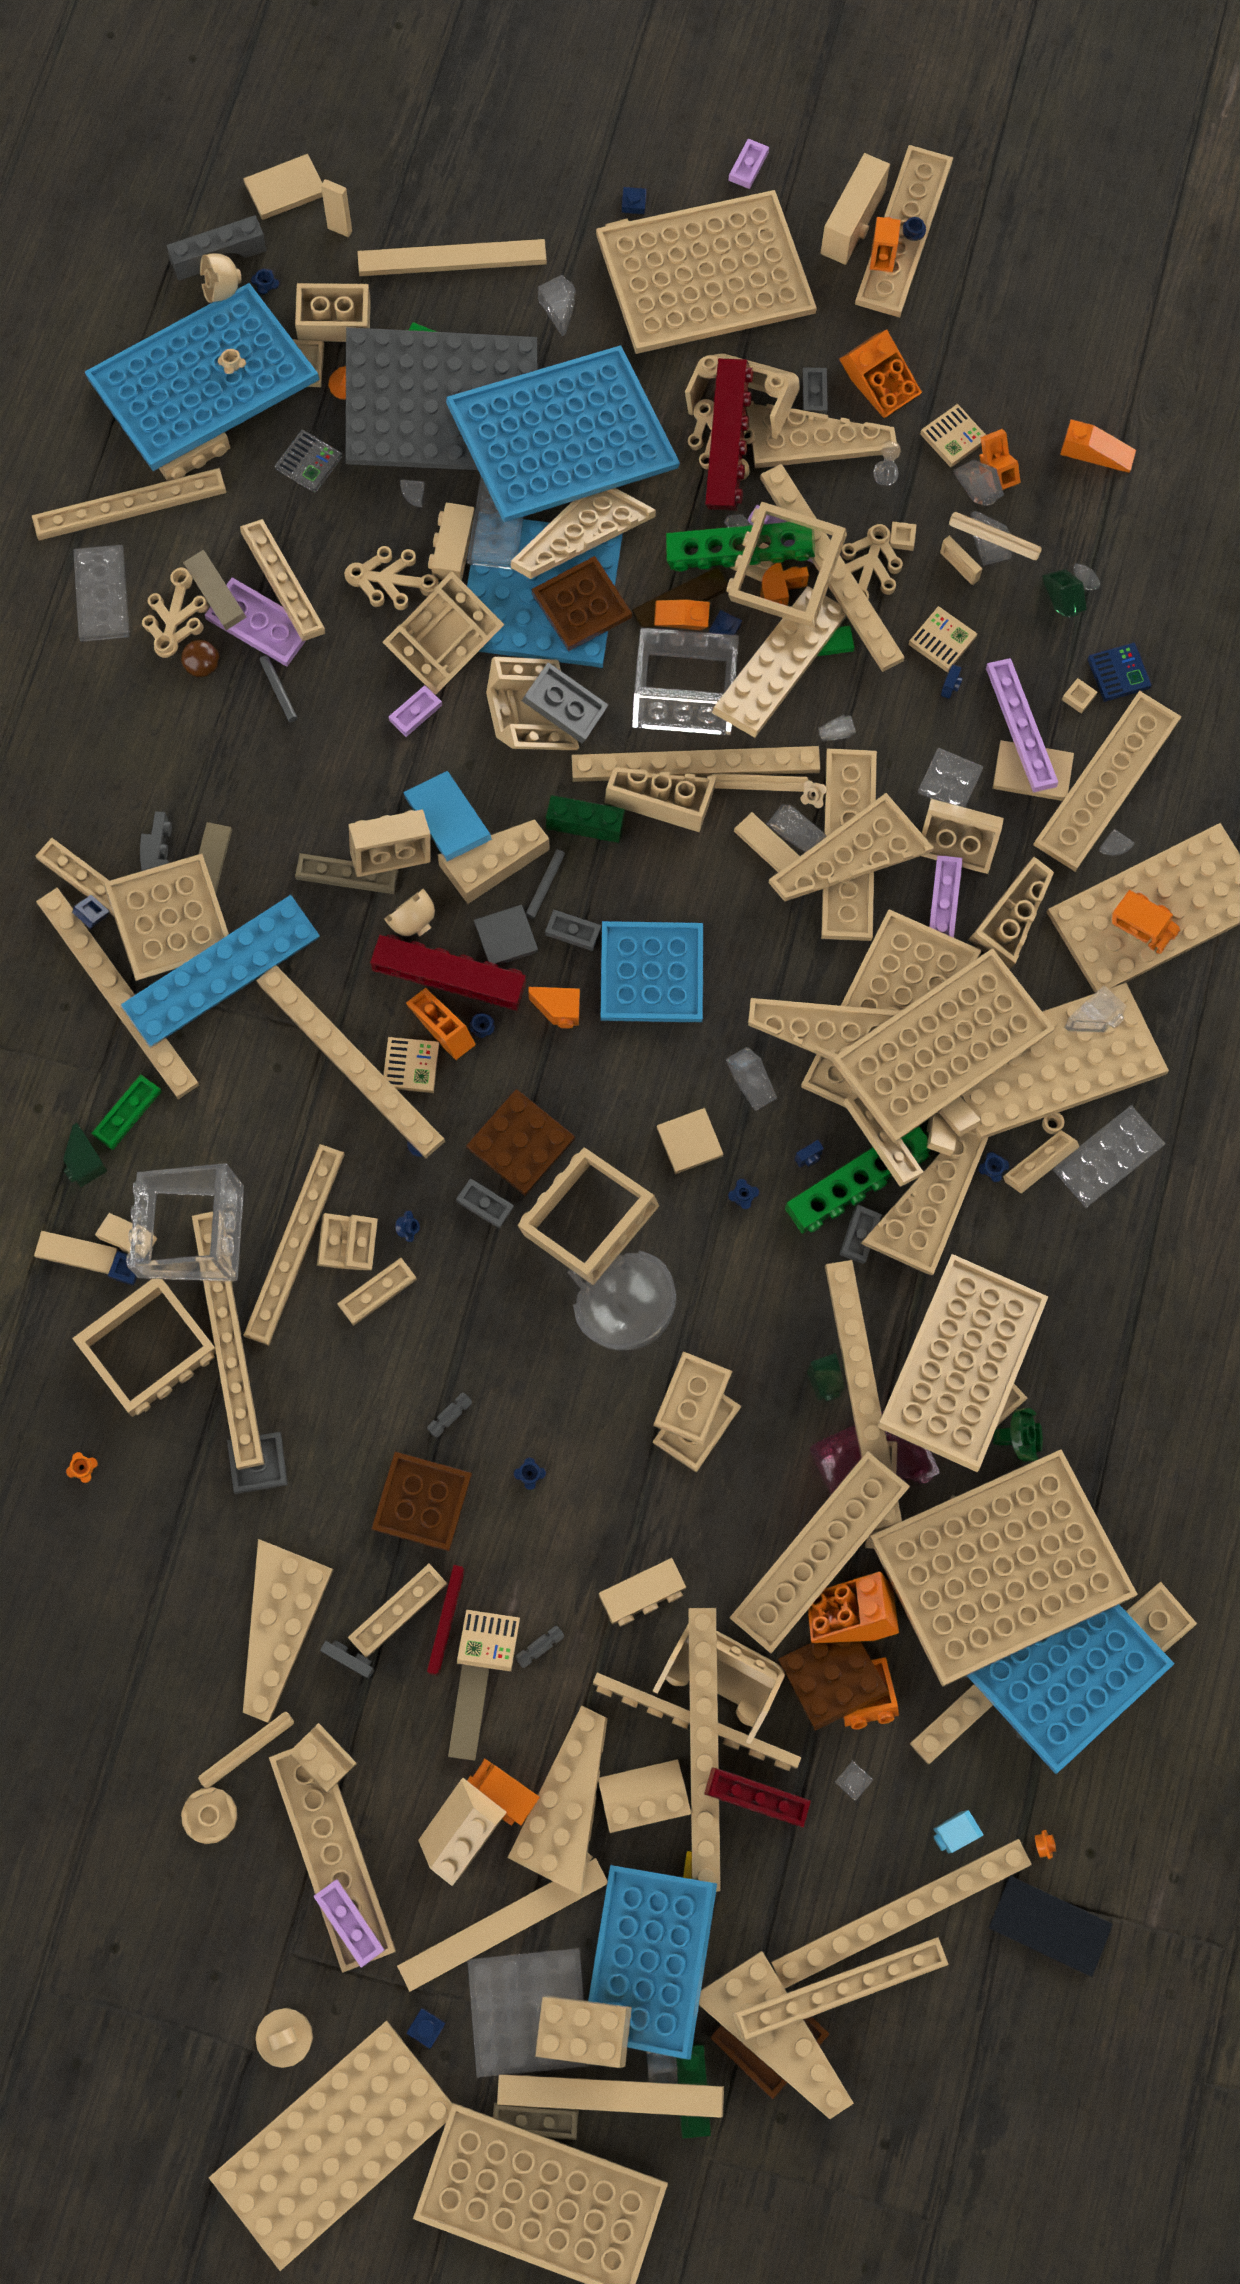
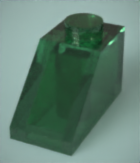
(1065, 592)
(81, 1158)
(826, 1378)

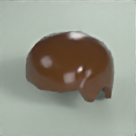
(200, 658)

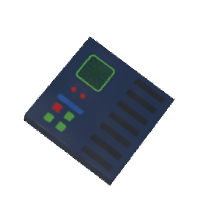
(1119, 672)

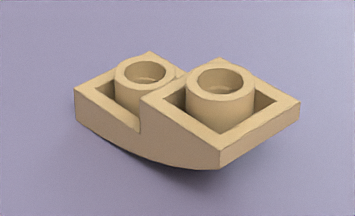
(941, 1135)
(116, 1232)

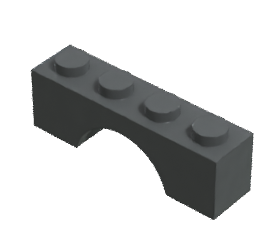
(238, 237)

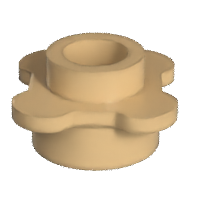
(231, 361)
(820, 791)

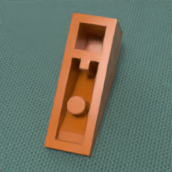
(1097, 447)
(441, 1023)

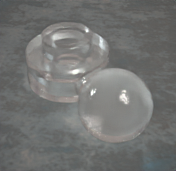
(887, 471)

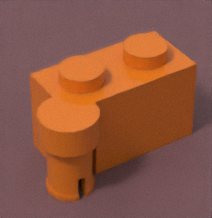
(1145, 920)
(505, 1792)

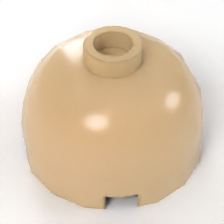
(220, 277)
(412, 915)

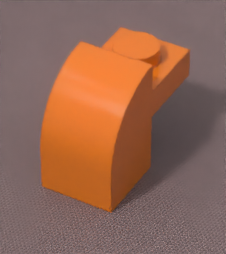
(997, 455)
(778, 582)

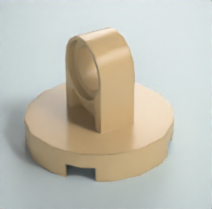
(284, 2037)

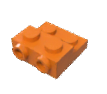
(883, 1709)

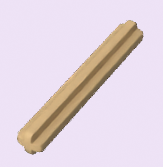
(995, 536)
(759, 782)
(246, 1750)

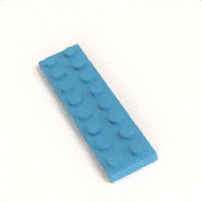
(220, 971)

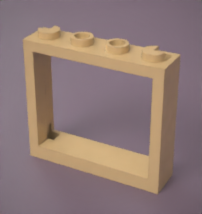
(823, 580)
(618, 1237)
(119, 1314)

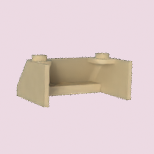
(768, 379)
(741, 1677)

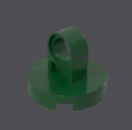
(1023, 1435)

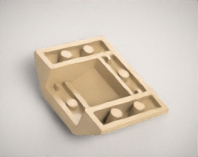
(443, 633)
(513, 719)

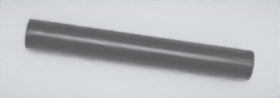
(278, 688)
(545, 884)

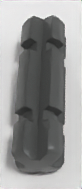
(449, 1415)
(539, 1646)

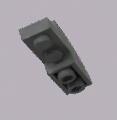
(152, 847)

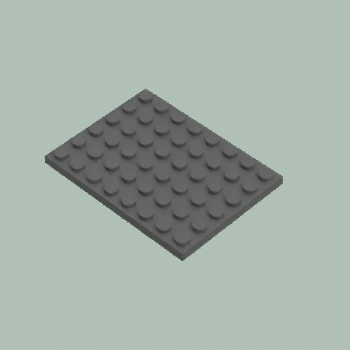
(401, 389)

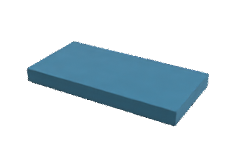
(448, 815)

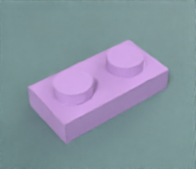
(748, 163)
(415, 711)

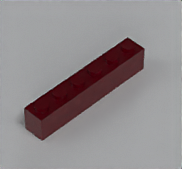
(728, 434)
(448, 972)

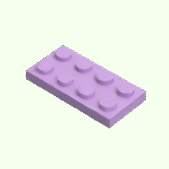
(266, 624)

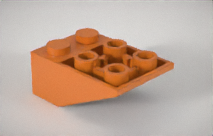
(881, 373)
(854, 1611)

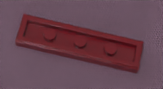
(446, 1620)
(757, 1797)

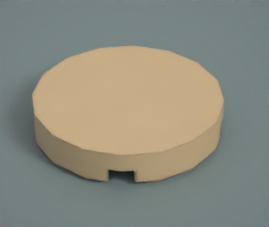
(209, 1815)

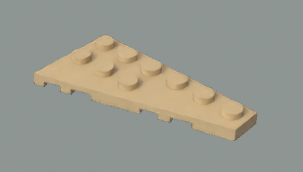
(812, 438)
(580, 528)
(864, 844)
(816, 1027)
(924, 1216)
(282, 1610)
(561, 1822)
(787, 2050)

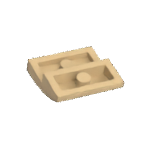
(347, 1242)

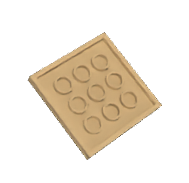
(166, 915)

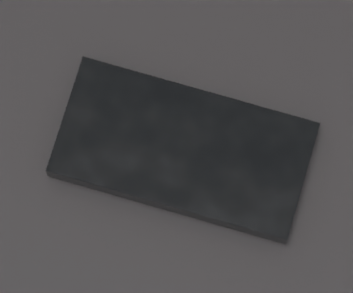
(1050, 1926)

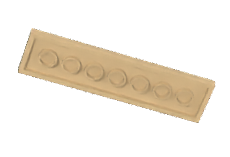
(914, 195)
(777, 666)
(1107, 781)
(850, 789)
(819, 1552)
(329, 1849)

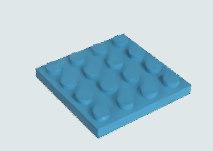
(652, 971)

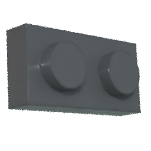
(814, 390)
(573, 930)
(485, 1203)
(860, 1226)
(338, 1652)

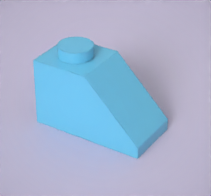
(957, 1832)

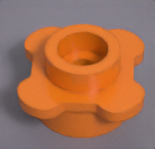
(74, 1468)
(1045, 1844)

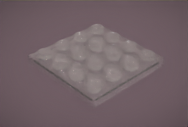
(507, 2007)

